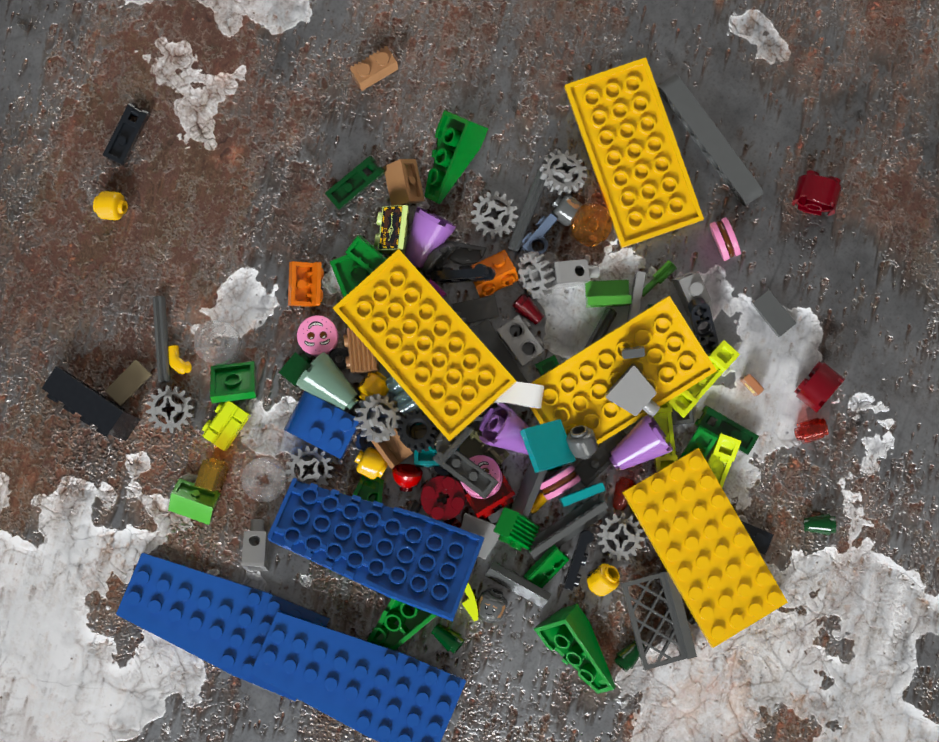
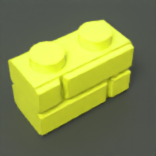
(225, 425)

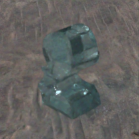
(404, 401)

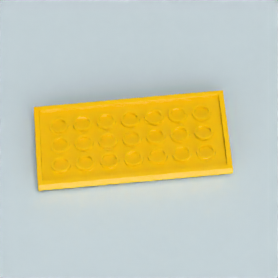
(633, 152)
(424, 345)
(579, 384)
(705, 547)

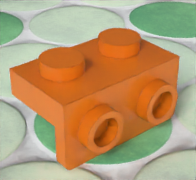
(505, 274)
(305, 284)

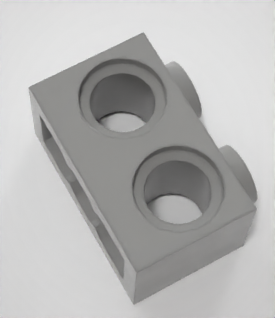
(515, 344)

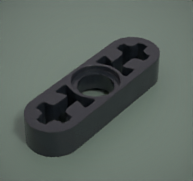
(697, 319)

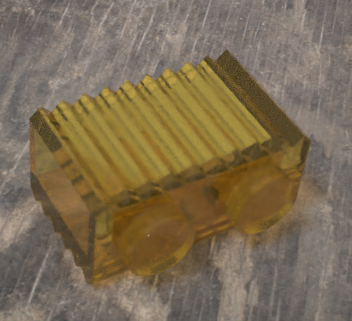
(212, 474)

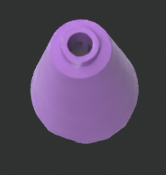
(426, 234)
(502, 429)
(640, 444)

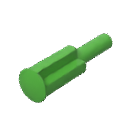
(664, 272)

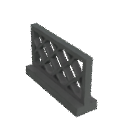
(568, 526)
(677, 618)

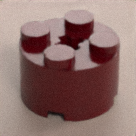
(817, 193)
(820, 387)
(454, 502)

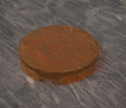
(591, 224)

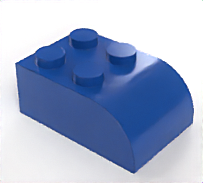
(322, 425)

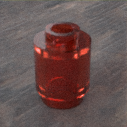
(811, 430)

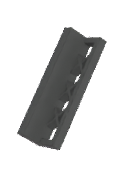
(491, 340)

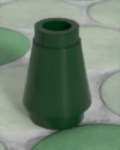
(820, 524)
(448, 638)
(628, 656)

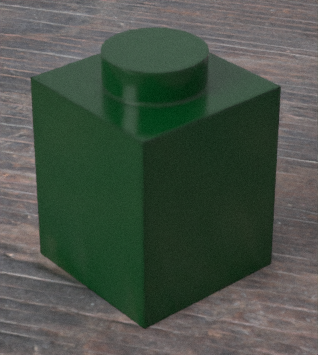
(295, 367)

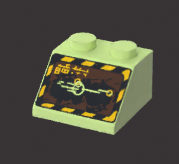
(393, 229)

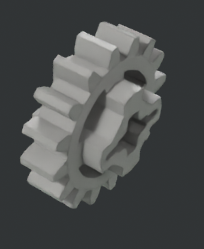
(563, 172)
(504, 211)
(535, 274)
(368, 418)
(171, 419)
(319, 458)
(619, 547)

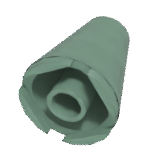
(328, 383)

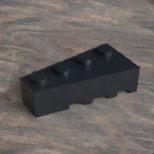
(90, 404)

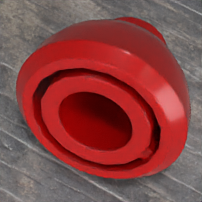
(407, 476)

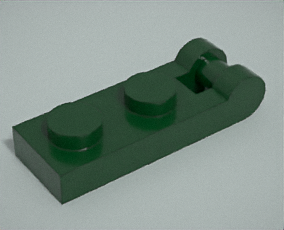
(354, 183)
(728, 427)

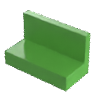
(607, 293)
(193, 501)

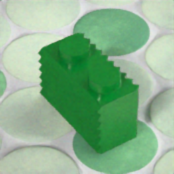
(516, 529)

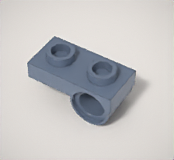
(544, 226)

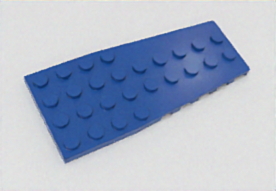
(379, 546)
(207, 614)
(358, 681)

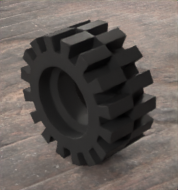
(407, 425)

